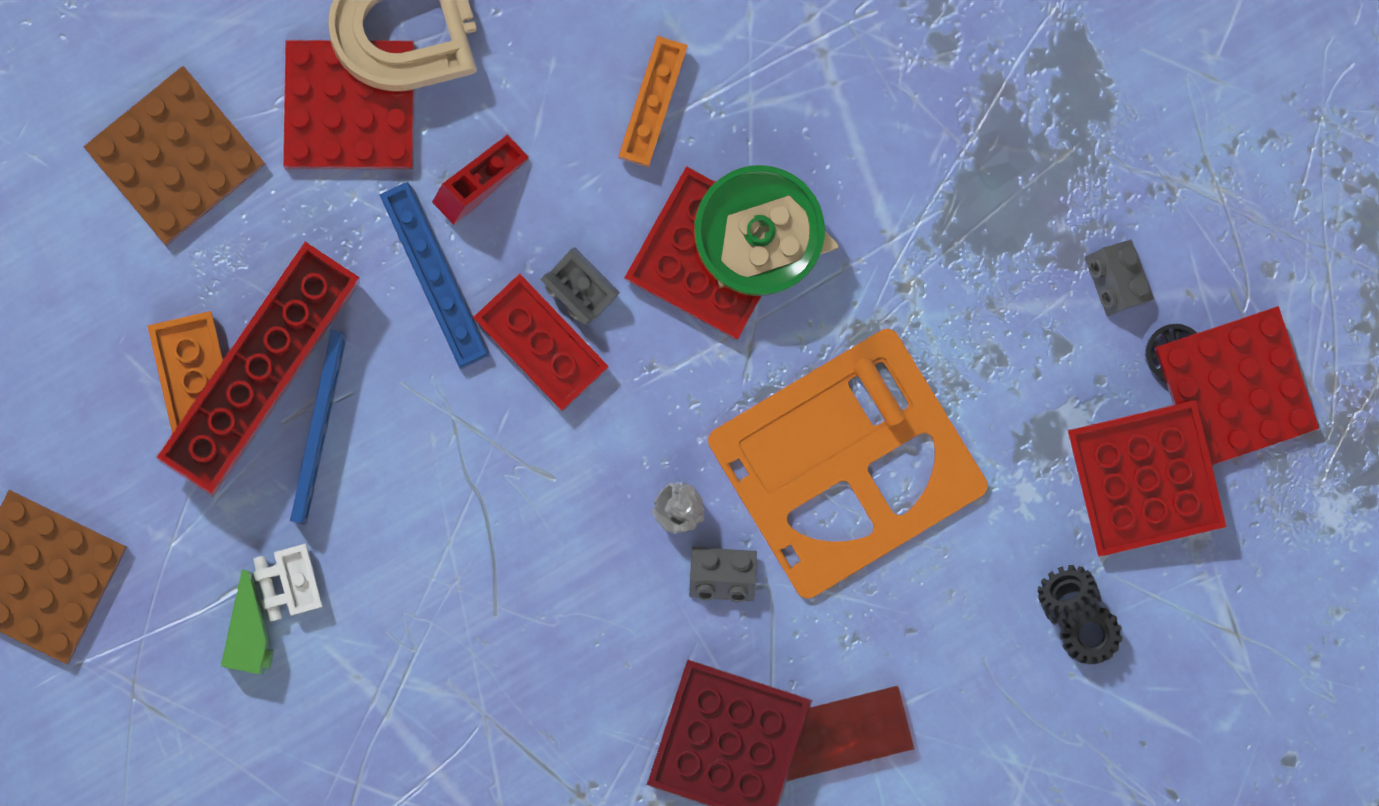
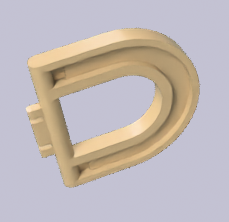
(406, 69)

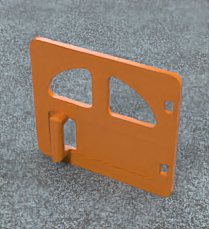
(821, 436)

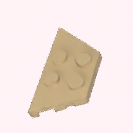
(787, 246)

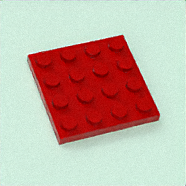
(337, 118)
(672, 268)
(1242, 384)
(1147, 478)

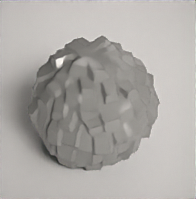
(678, 508)

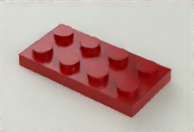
(540, 342)

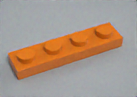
(653, 101)

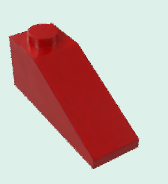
(479, 179)

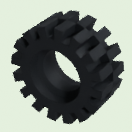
(1075, 608)
(1104, 650)

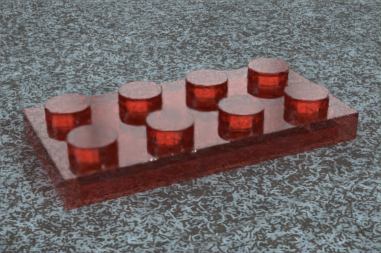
(852, 732)

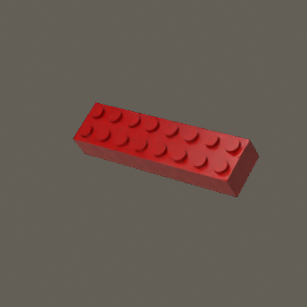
(258, 369)

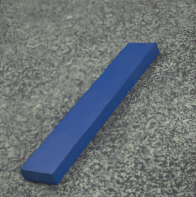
(434, 275)
(318, 427)

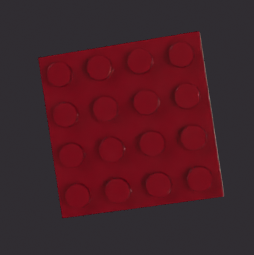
(728, 739)

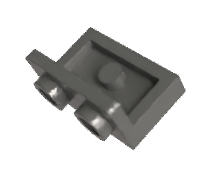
(1119, 277)
(580, 287)
(723, 574)

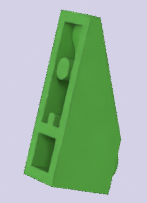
(247, 635)

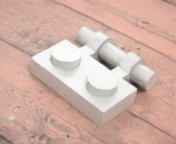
(297, 579)

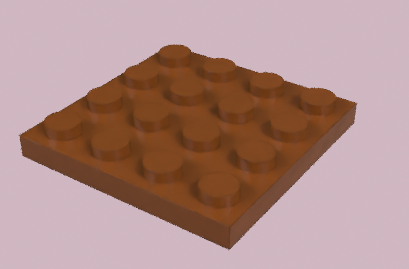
(174, 155)
(50, 576)

